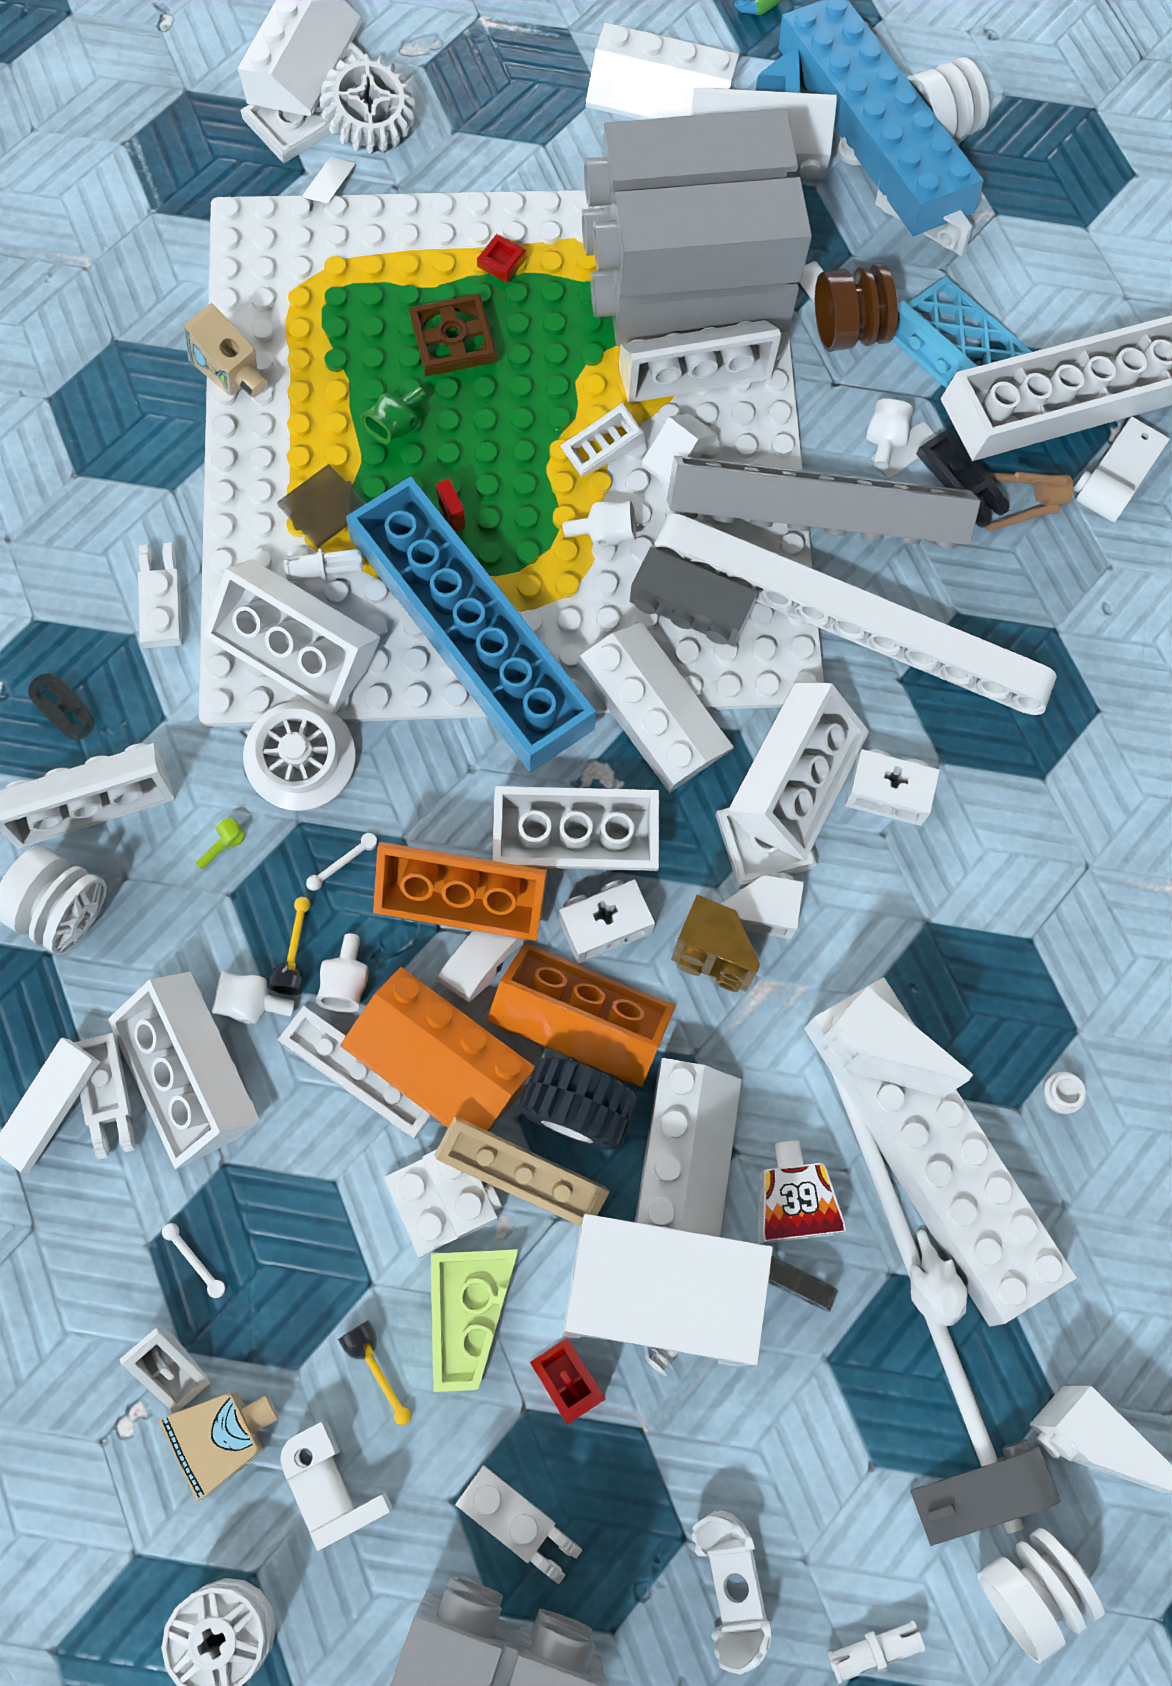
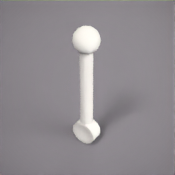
(368, 842)
(215, 1287)

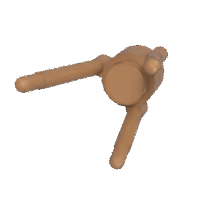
(1049, 489)

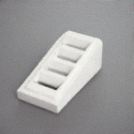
(617, 417)

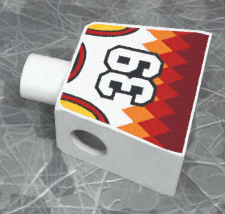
(796, 1199)

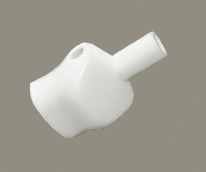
(889, 428)
(606, 524)
(343, 978)
(247, 998)

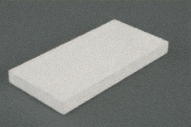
(289, 132)

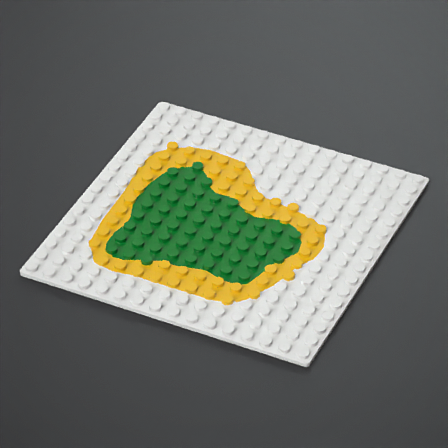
(332, 331)

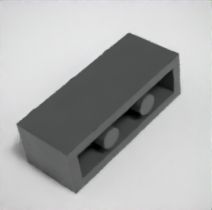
(692, 597)

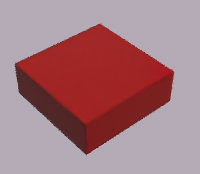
(501, 258)
(450, 505)

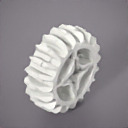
(385, 94)

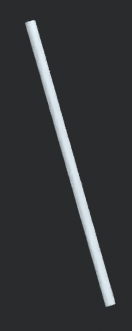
(910, 1256)

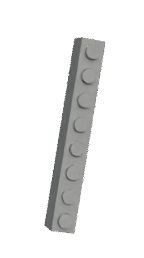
(822, 501)

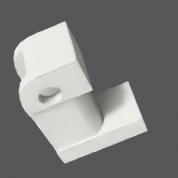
(322, 1491)

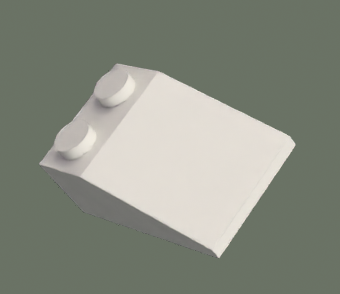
(886, 1046)
(1092, 1433)

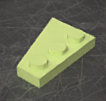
(465, 1312)

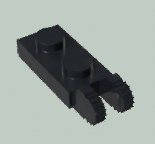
(954, 469)

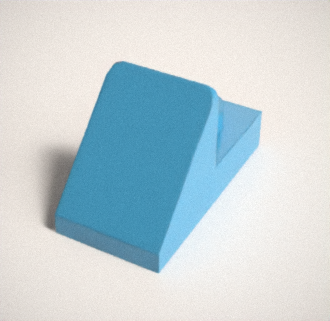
(781, 75)

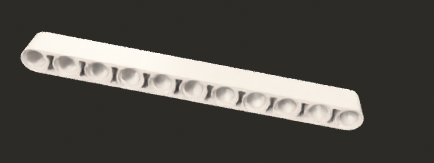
(863, 616)

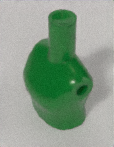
(392, 416)

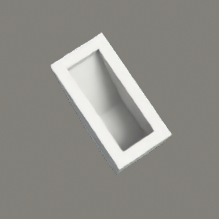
(769, 905)

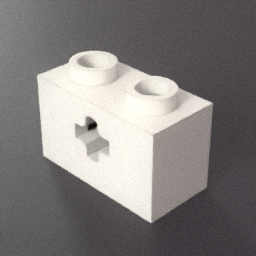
(912, 790)
(592, 937)

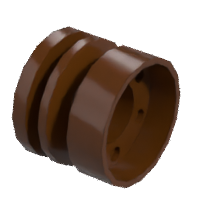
(855, 307)

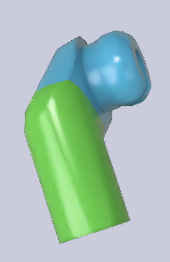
(755, 7)

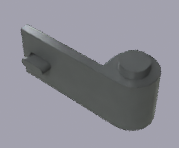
(987, 1495)

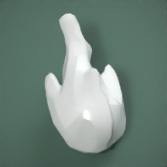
(938, 1289)

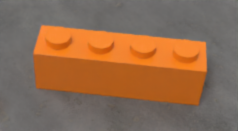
(459, 891)
(580, 1013)
(437, 1054)

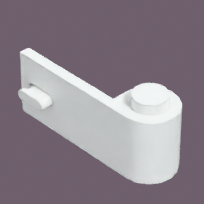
(1121, 470)

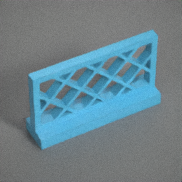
(936, 353)

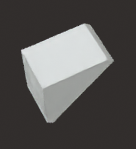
(680, 437)
(165, 1369)

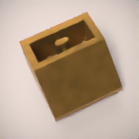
(716, 946)

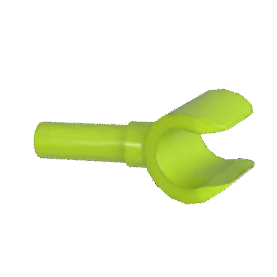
(230, 835)

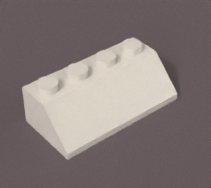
(296, 53)
(653, 74)
(809, 118)
(698, 360)
(289, 635)
(654, 705)
(800, 768)
(84, 795)
(576, 828)
(182, 1068)
(688, 1148)

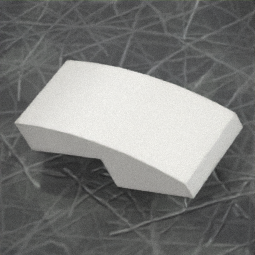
(476, 963)

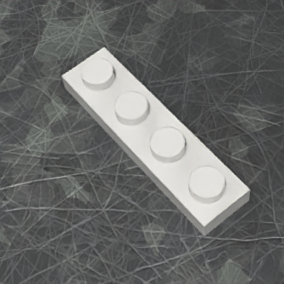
(320, 1047)

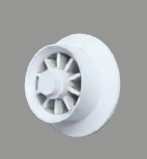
(299, 756)

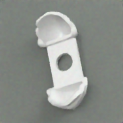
(744, 1629)

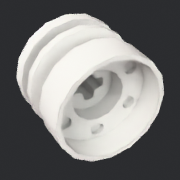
(955, 96)
(50, 899)
(1040, 1595)
(218, 1607)

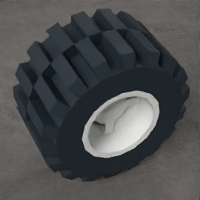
(578, 1103)

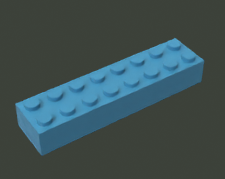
(881, 115)
(471, 624)

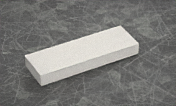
(45, 1104)

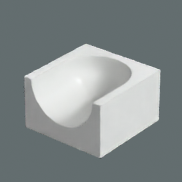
(668, 1290)

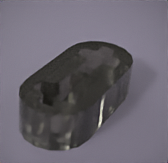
(56, 711)
(802, 1285)

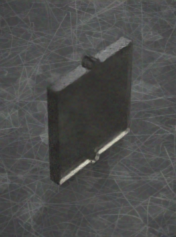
(321, 505)

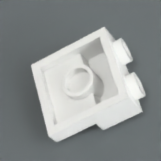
(440, 1203)

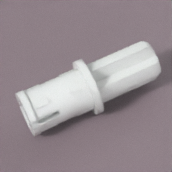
(322, 564)

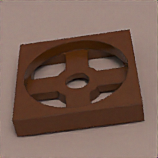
(459, 358)

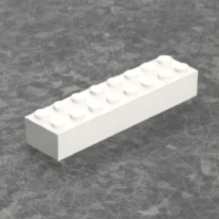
(1062, 389)
(956, 1185)

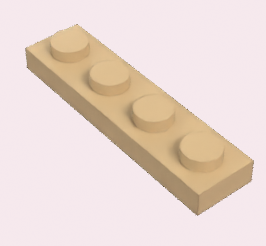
(520, 1172)

